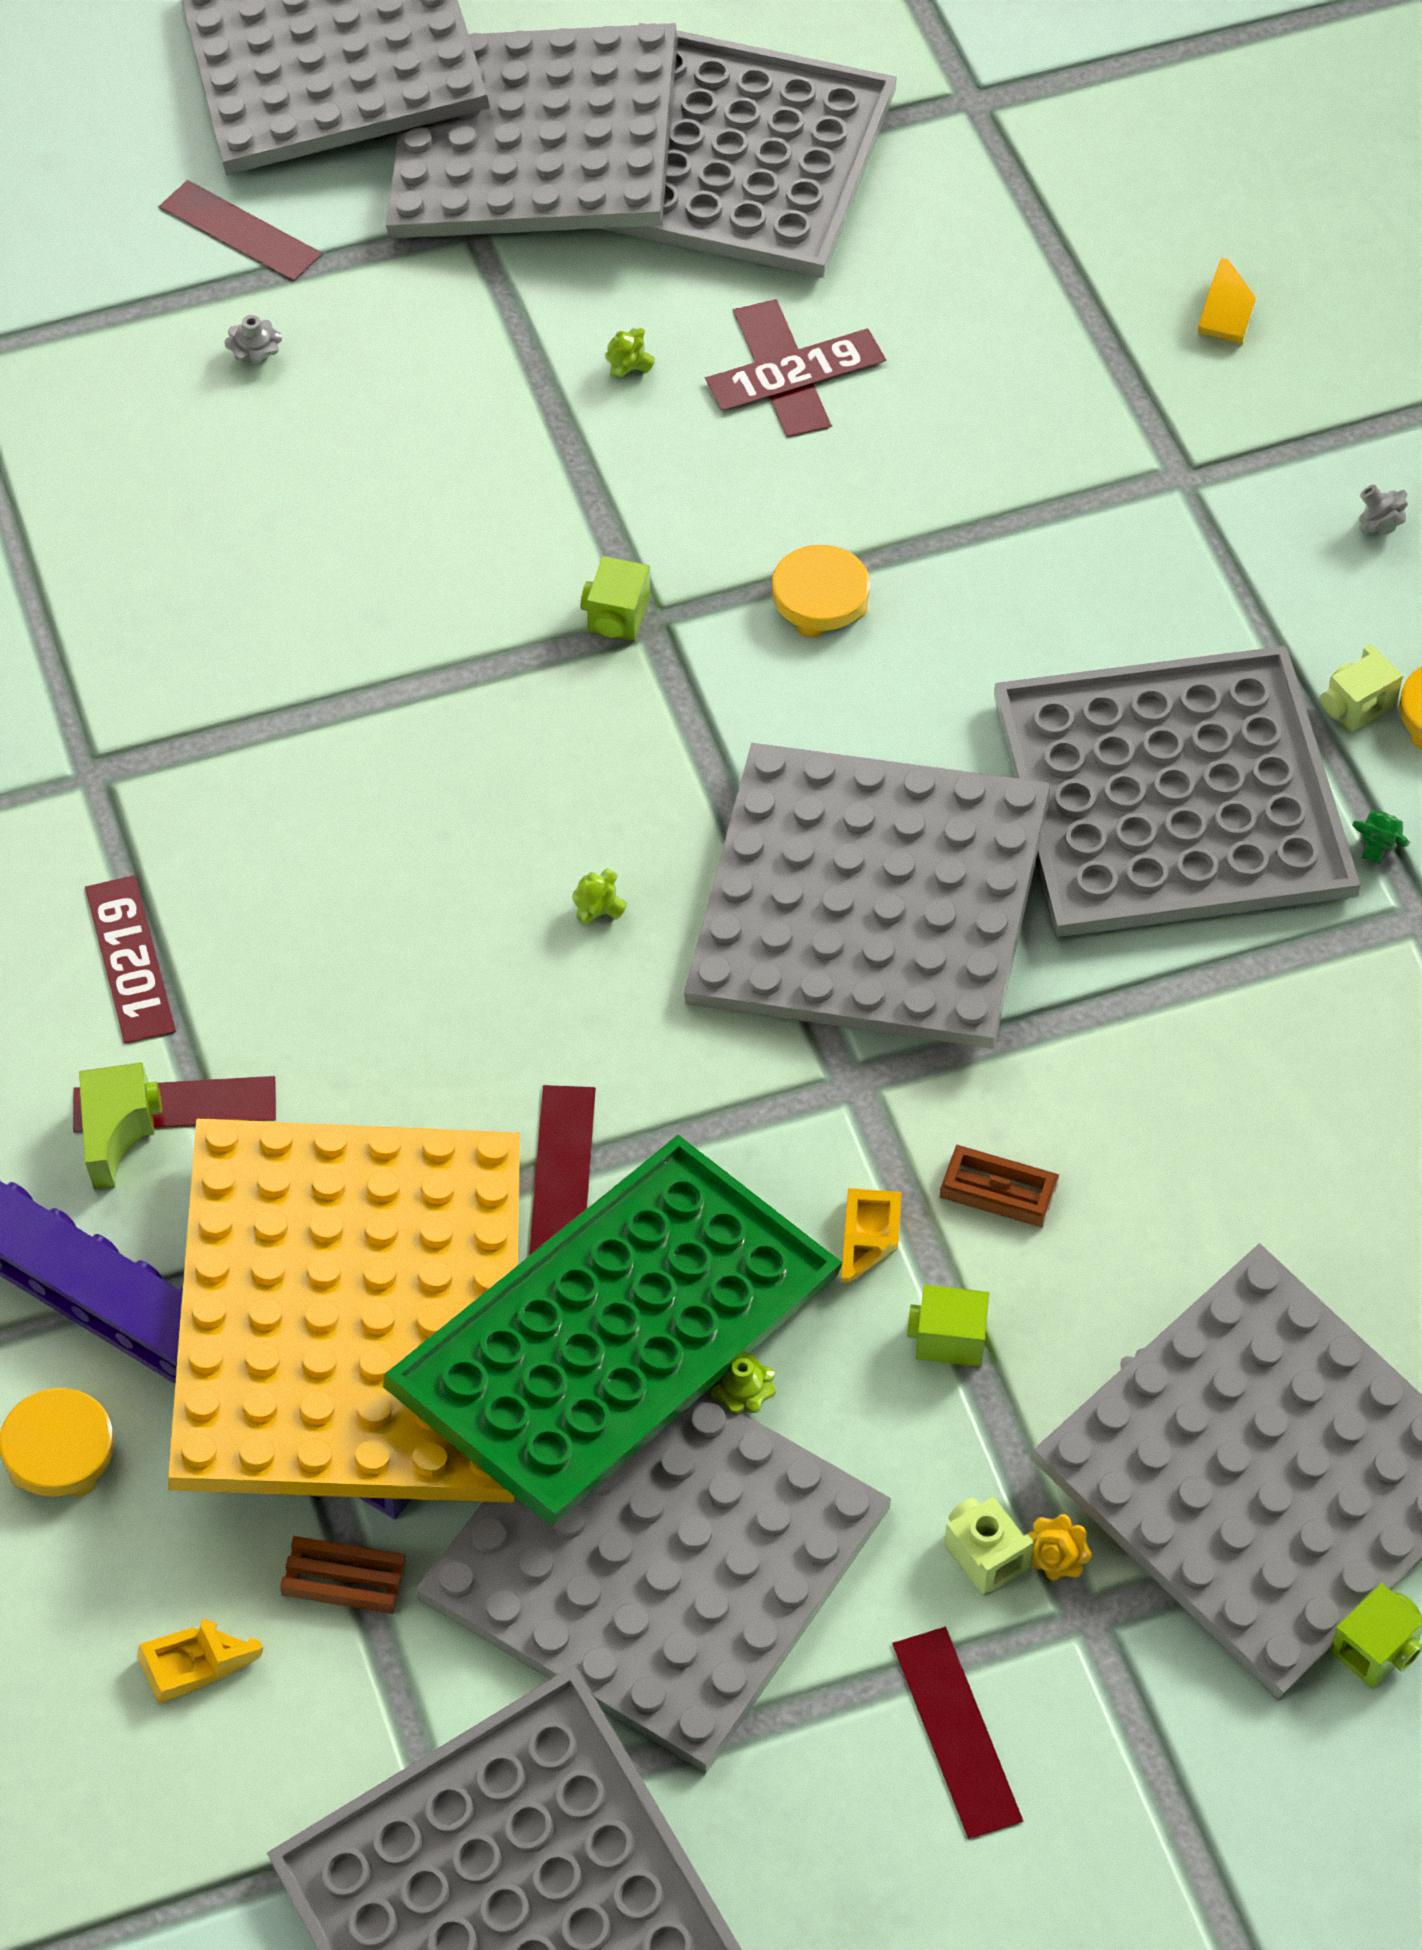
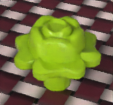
(628, 352)
(598, 896)
(745, 1386)

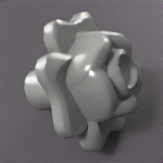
(253, 340)
(1382, 510)

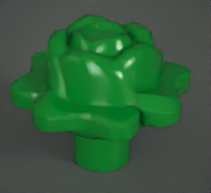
(1381, 834)

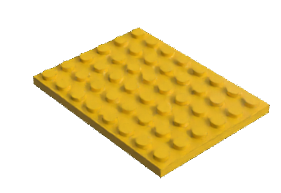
(311, 1279)

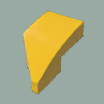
(1227, 305)
(870, 1230)
(193, 1659)

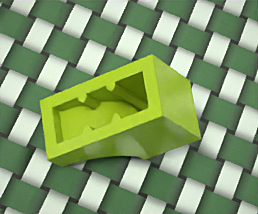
(115, 1114)

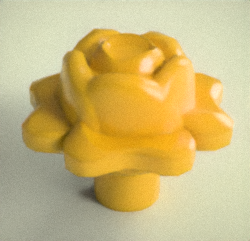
(1059, 1547)

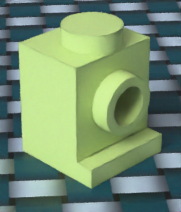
(1362, 690)
(985, 1559)

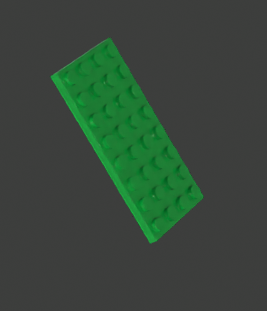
(611, 1328)

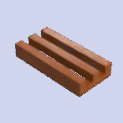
(997, 1193)
(346, 1555)

